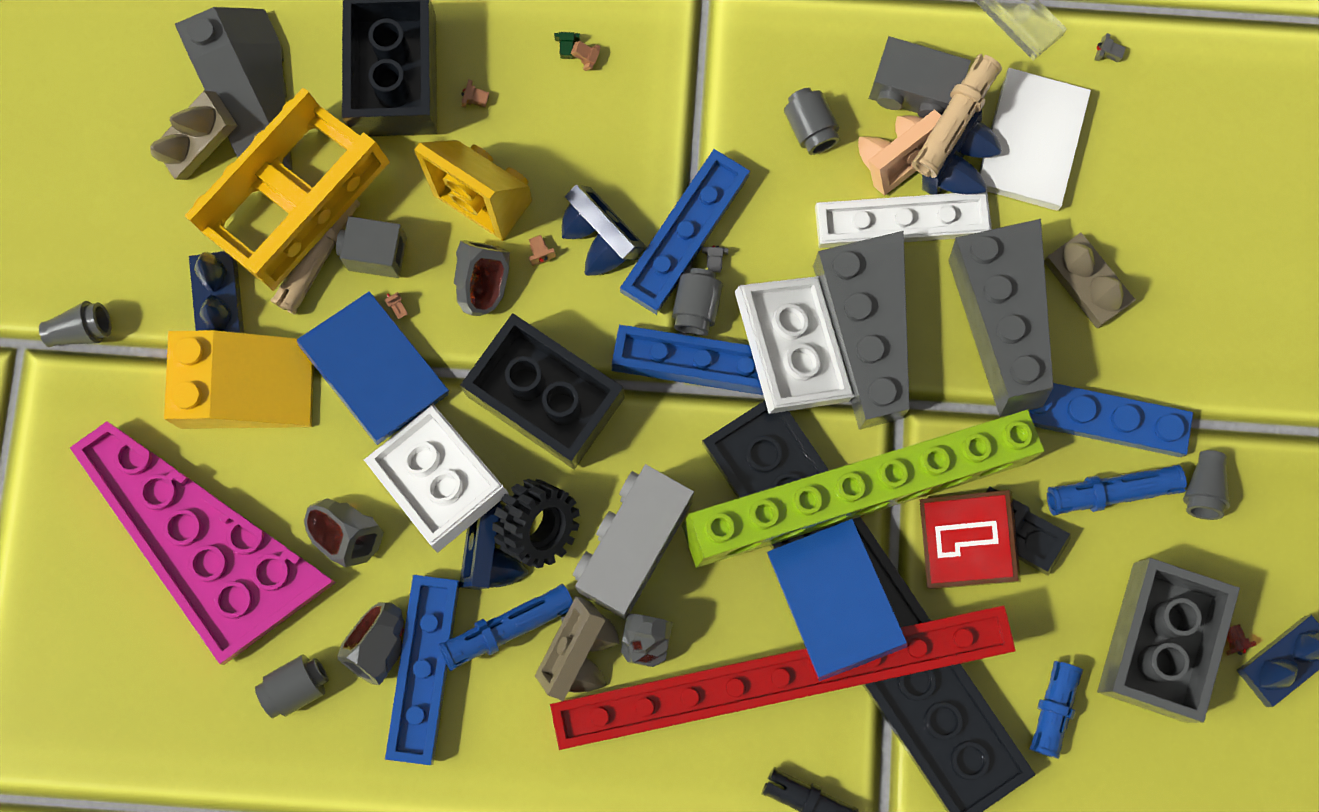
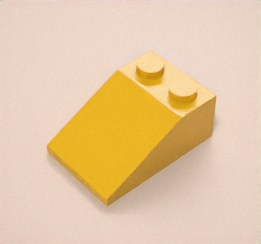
(474, 184)
(237, 381)

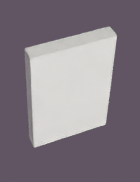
(1038, 138)
(793, 344)
(435, 478)

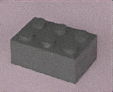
(1168, 640)

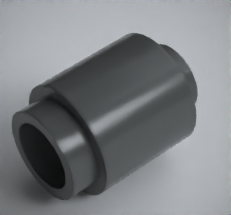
(812, 121)
(697, 302)
(292, 686)

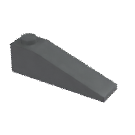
(242, 63)

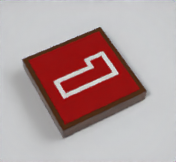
(970, 540)

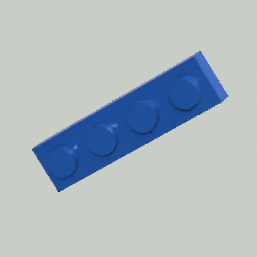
(684, 231)
(685, 359)
(1115, 420)
(422, 670)

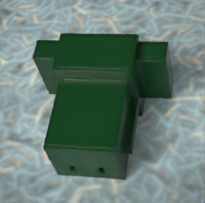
(567, 41)

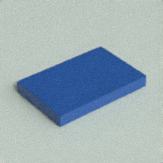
(372, 367)
(836, 600)

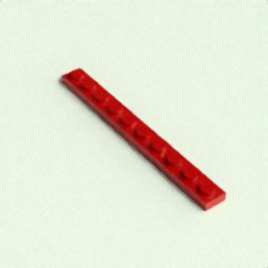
(772, 681)

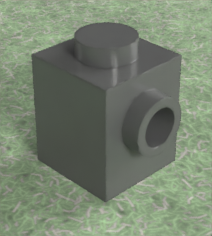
(372, 247)

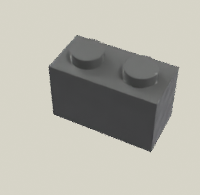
(916, 77)

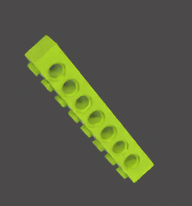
(860, 488)

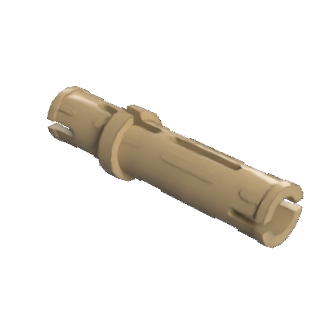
(965, 101)
(303, 275)

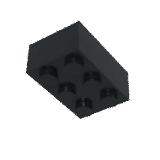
(389, 67)
(543, 391)

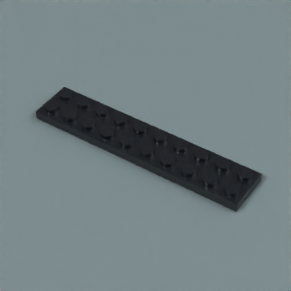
(931, 712)

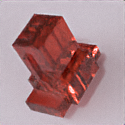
(1238, 641)

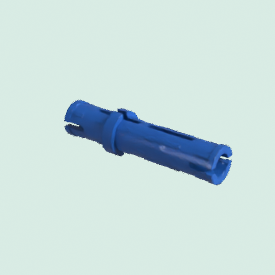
(1099, 493)
(497, 631)

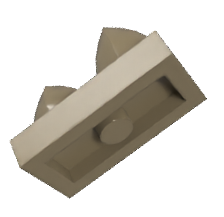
(193, 135)
(1089, 280)
(565, 663)

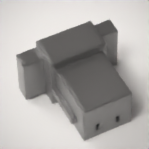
(1109, 49)
(714, 257)

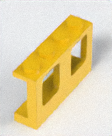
(309, 208)

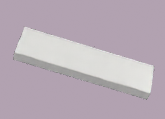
(918, 216)

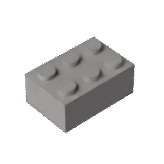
(632, 540)

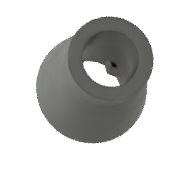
(79, 325)
(1208, 488)

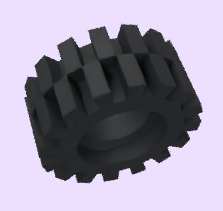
(519, 515)

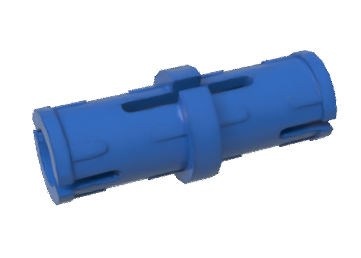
(1056, 709)

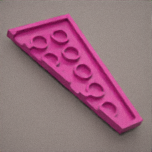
(212, 560)

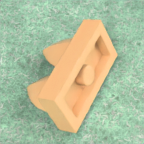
(892, 161)

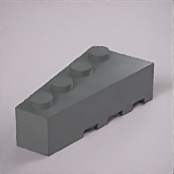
(1007, 310)
(868, 312)

